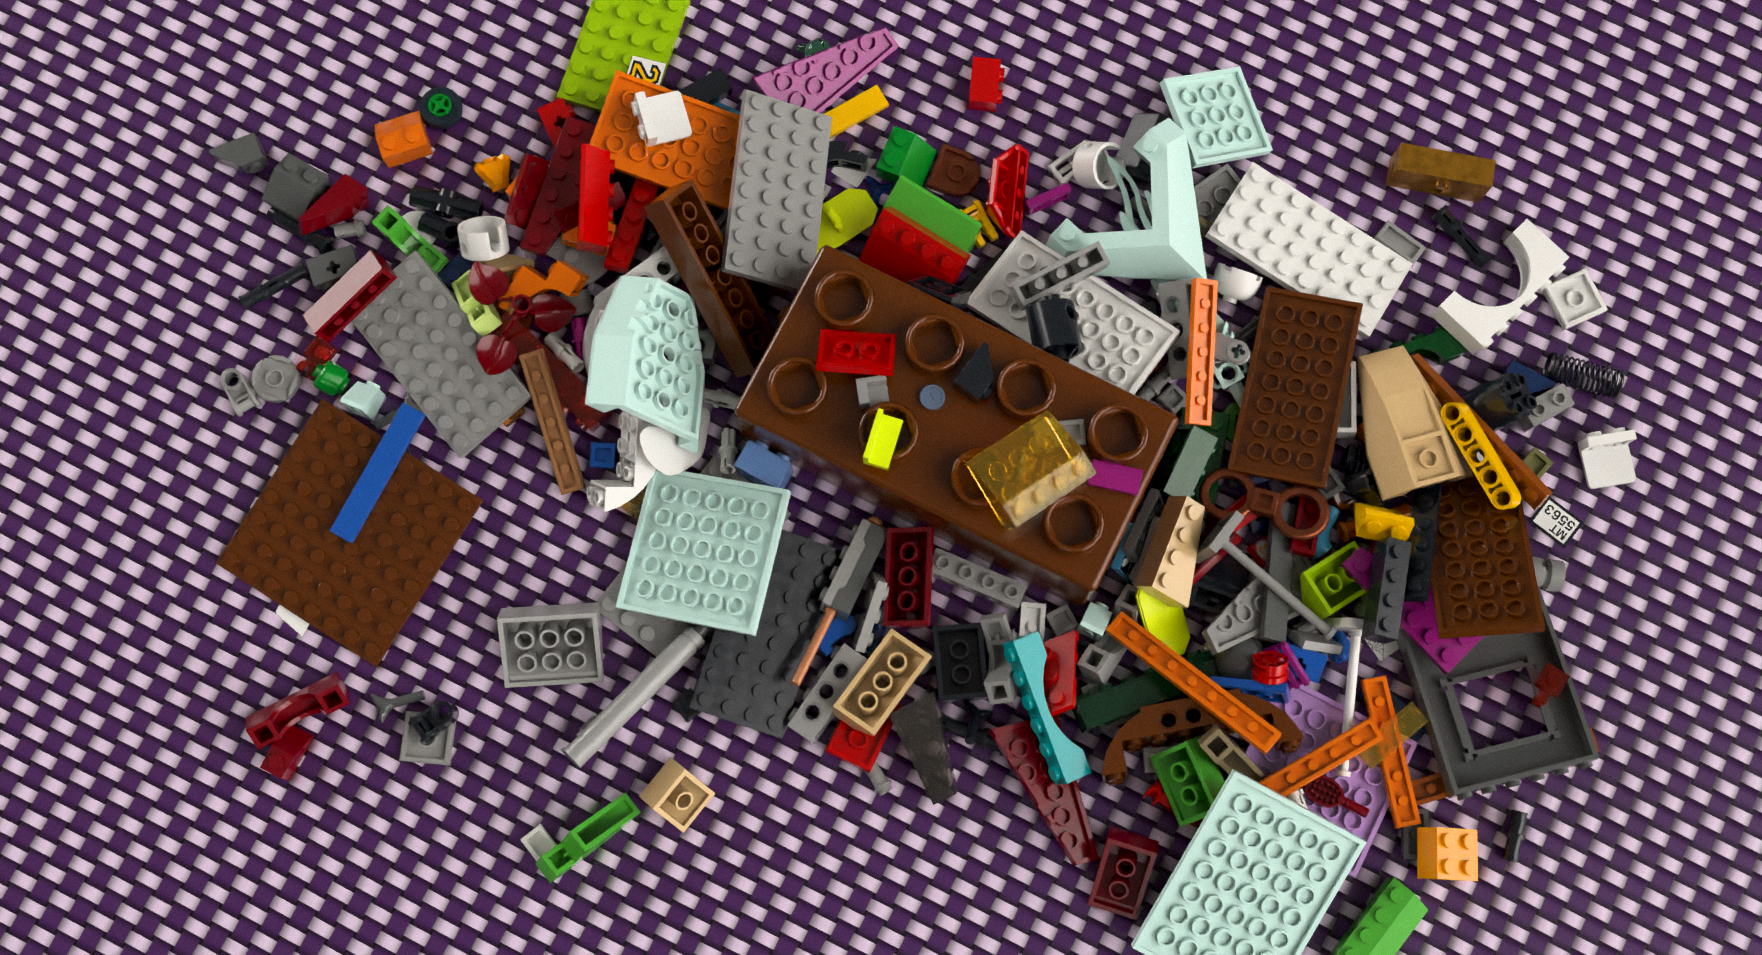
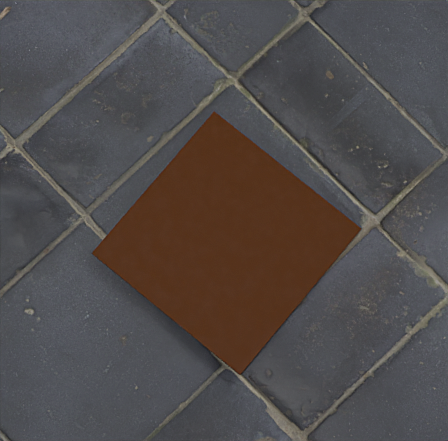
(343, 588)

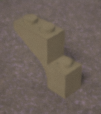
(1228, 754)

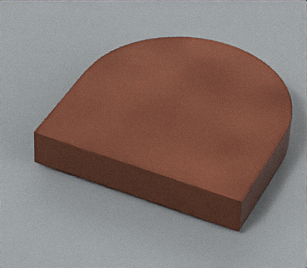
(954, 172)

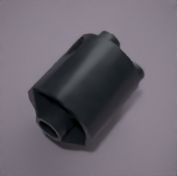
(1054, 326)
(1502, 400)

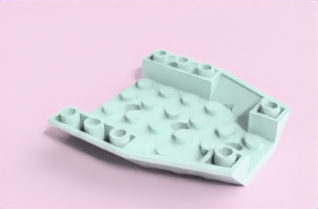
(630, 361)

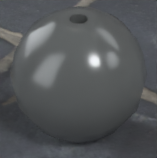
(1238, 659)

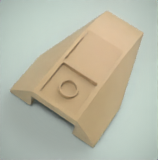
(1404, 426)

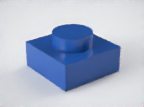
(603, 455)

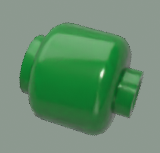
(330, 378)

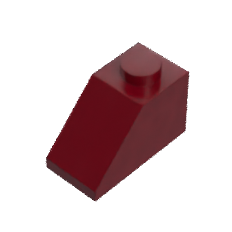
(287, 753)

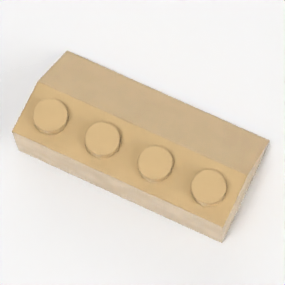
(881, 683)

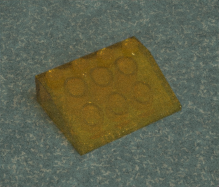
(1030, 469)

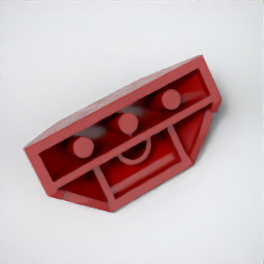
(1008, 189)

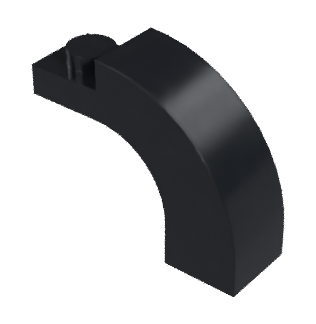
(840, 157)

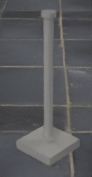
(1219, 539)

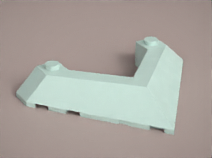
(1174, 243)

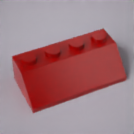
(594, 199)

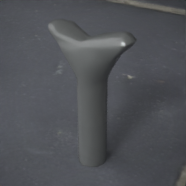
(387, 419)
(386, 705)

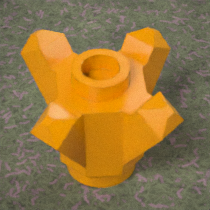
(495, 171)

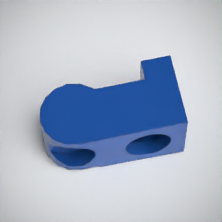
(836, 632)

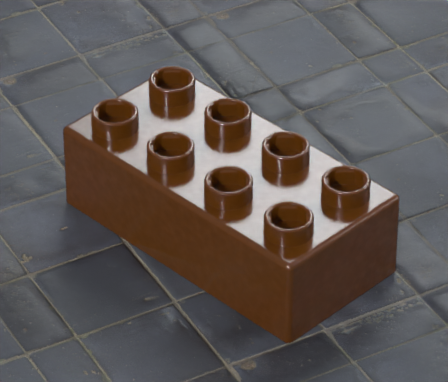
(824, 432)

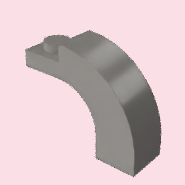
(999, 680)

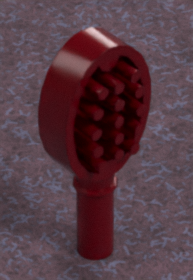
(1328, 794)

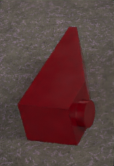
(335, 205)

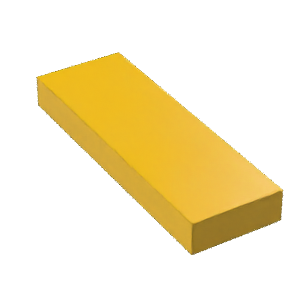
(856, 110)

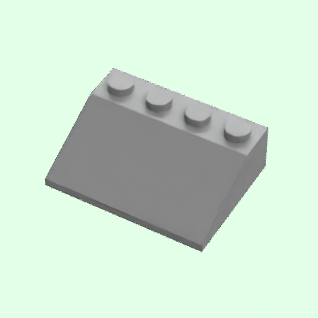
(551, 644)

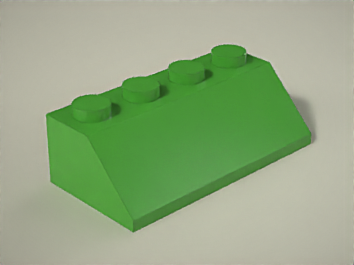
(934, 214)
(1383, 922)

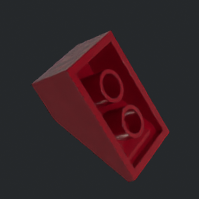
(1123, 872)

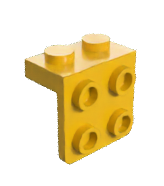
(1380, 522)

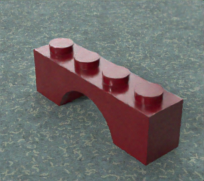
(273, 721)

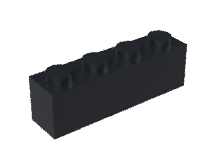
(1386, 590)

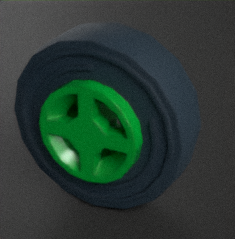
(441, 99)

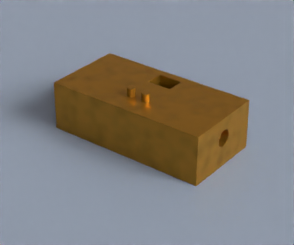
(1440, 172)

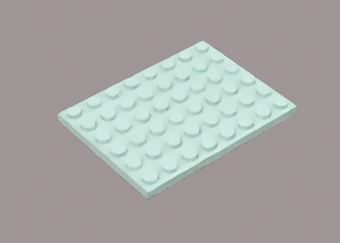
(1250, 878)

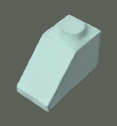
(363, 399)
(1094, 621)

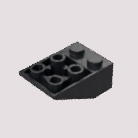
(1218, 587)

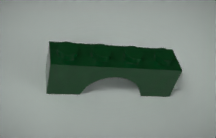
(1438, 346)

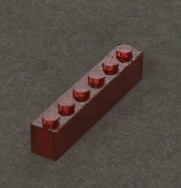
(568, 386)

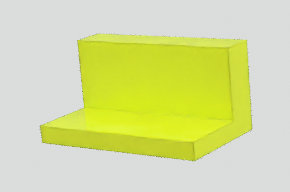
(882, 440)

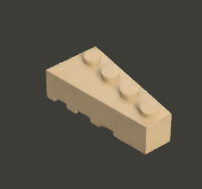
(1173, 553)

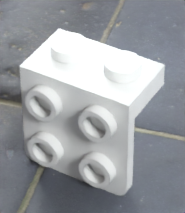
(661, 117)
(1607, 458)

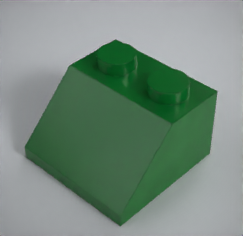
(906, 156)

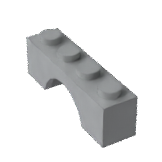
(1103, 657)

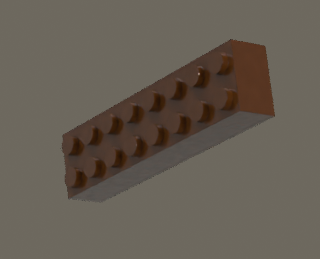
(721, 297)

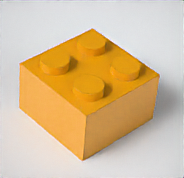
(1447, 854)

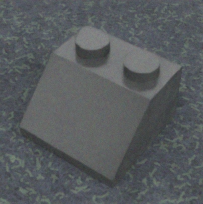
(295, 186)

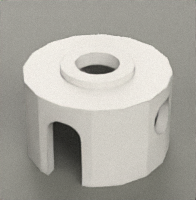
(1092, 167)
(483, 238)

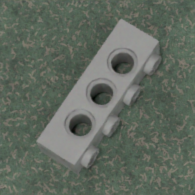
(1060, 275)
(1167, 296)
(977, 580)
(812, 697)

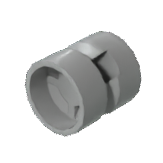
(1549, 573)

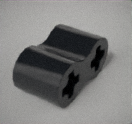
(1364, 488)

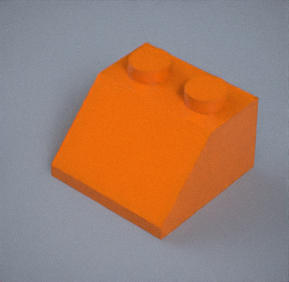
(403, 139)

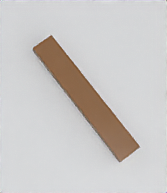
(552, 421)

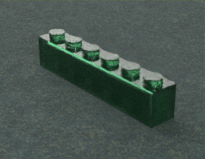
(1127, 698)

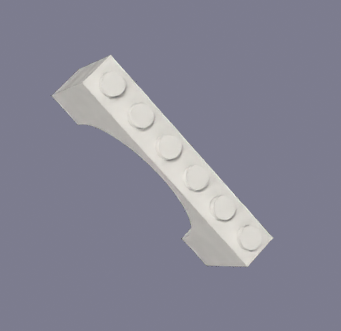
(1476, 324)

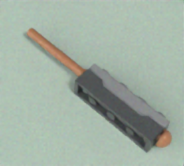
(846, 583)

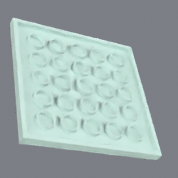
(704, 550)

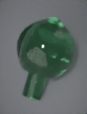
(813, 46)

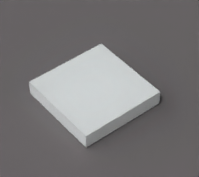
(1574, 299)

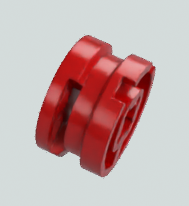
(1269, 668)

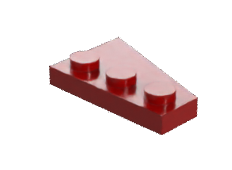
(1059, 672)

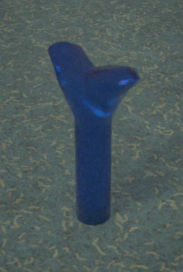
(878, 189)

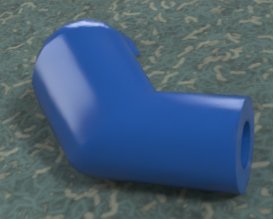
(1341, 638)

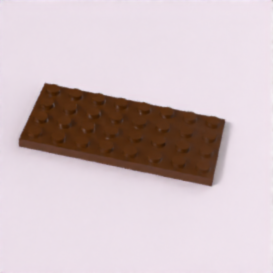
(1295, 388)
(1482, 566)

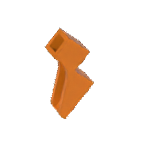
(531, 282)

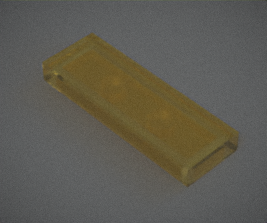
(1395, 732)

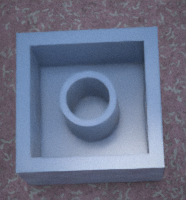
(763, 466)

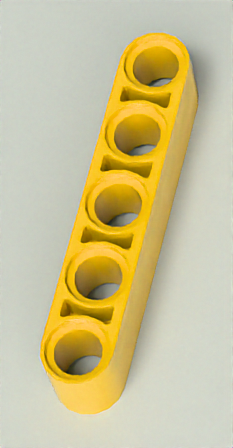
(1491, 460)

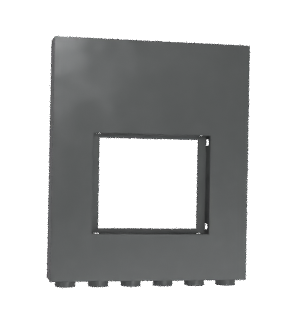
(1509, 762)

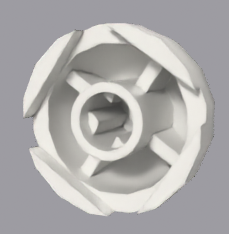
(1236, 283)

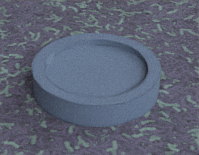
(932, 397)

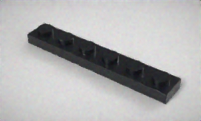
(1423, 539)

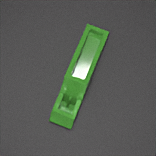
(587, 837)

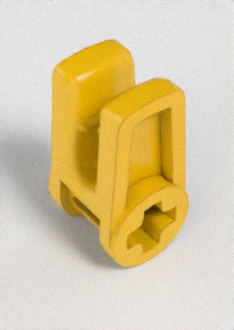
(978, 213)

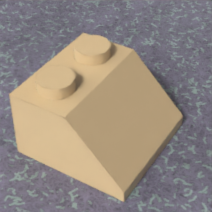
(676, 795)

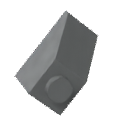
(242, 154)

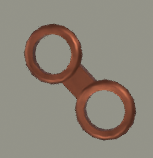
(1266, 503)

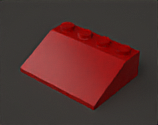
(911, 250)

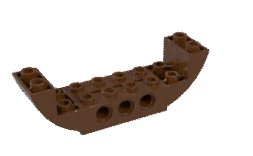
(1147, 729)

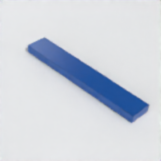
(377, 473)

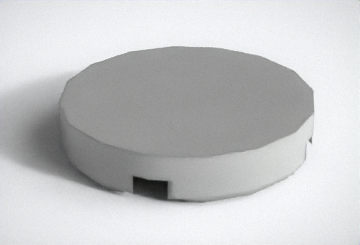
(275, 379)

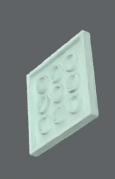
(1216, 116)

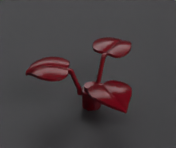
(491, 283)

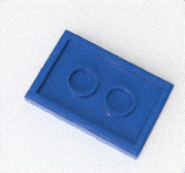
(1271, 693)

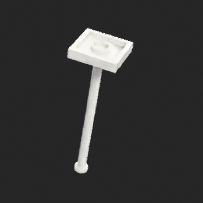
(1354, 628)

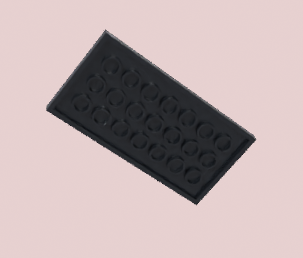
(751, 676)

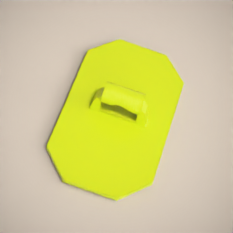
(845, 217)
(1164, 622)

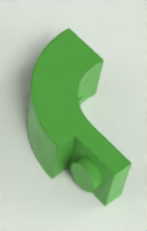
(406, 239)

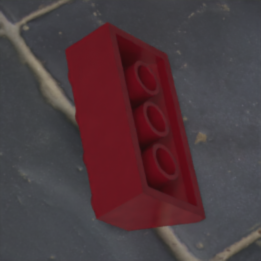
(908, 577)

